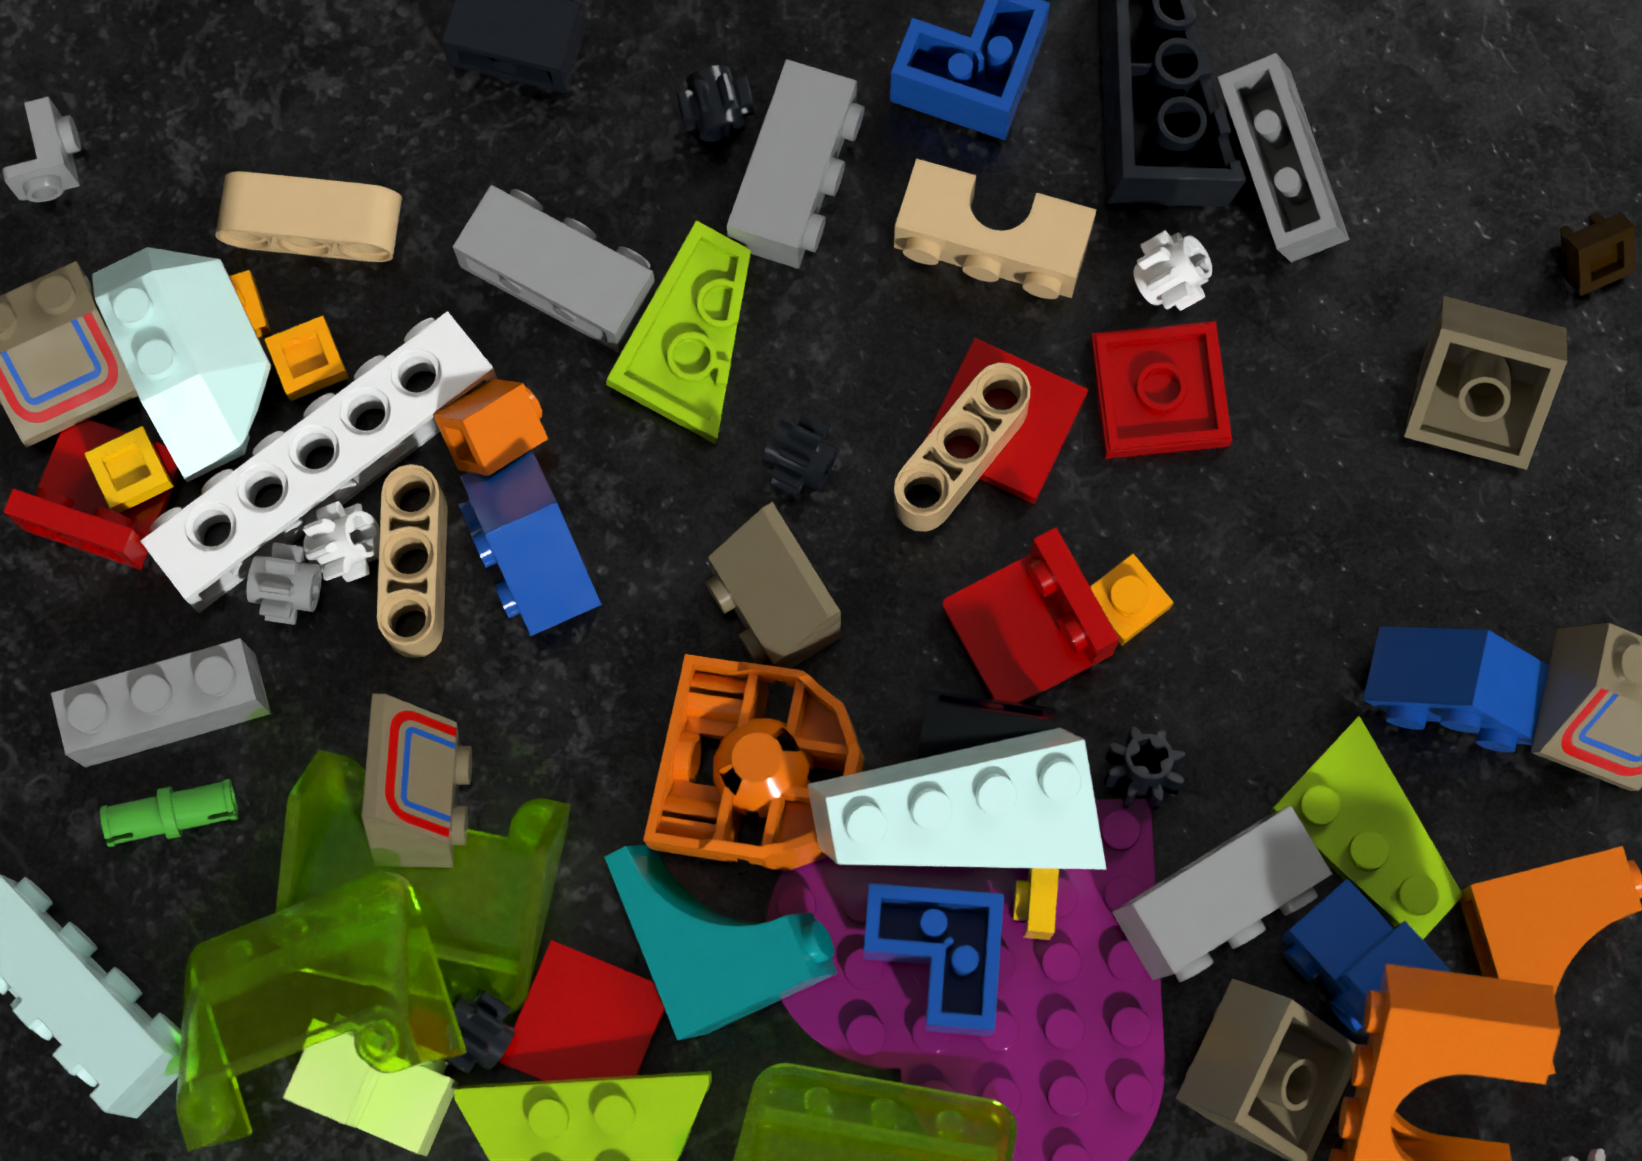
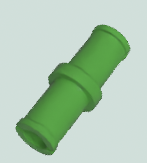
(168, 812)

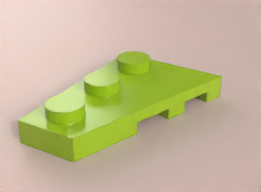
(687, 334)
(1372, 832)

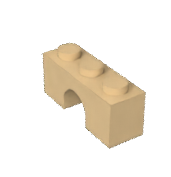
(1039, 253)

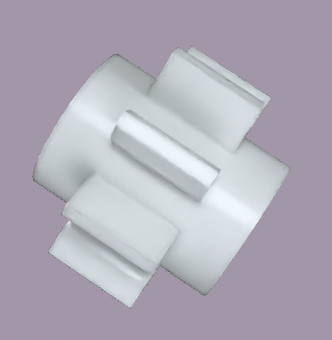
(1172, 270)
(342, 541)

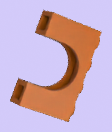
(1432, 1028)

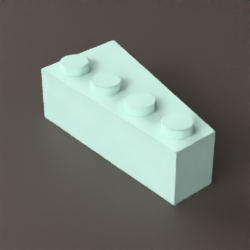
(972, 807)
(88, 1011)

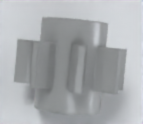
(284, 583)

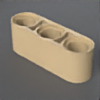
(308, 216)
(969, 418)
(405, 532)

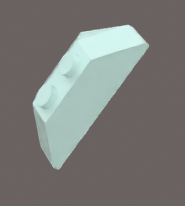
(186, 352)

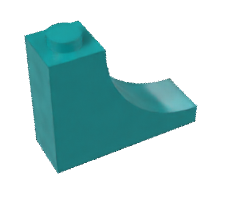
(707, 962)

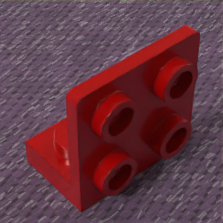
(72, 505)
(1032, 622)

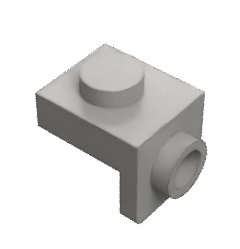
(54, 143)

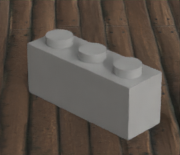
(1283, 158)
(795, 164)
(556, 266)
(160, 703)
(1223, 896)

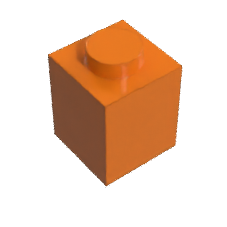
(491, 426)

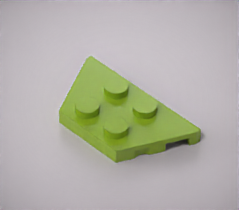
(585, 1117)

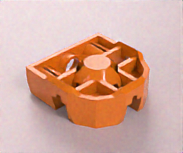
(729, 704)

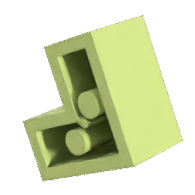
(393, 1106)

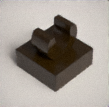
(1599, 252)

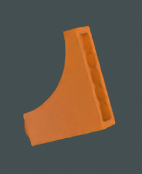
(1541, 917)

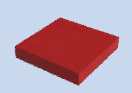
(1160, 390)
(1032, 451)
(584, 1019)

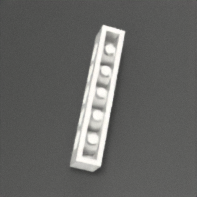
(358, 460)

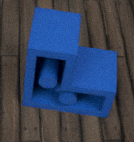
(973, 77)
(524, 532)
(1459, 679)
(951, 933)
(1347, 949)

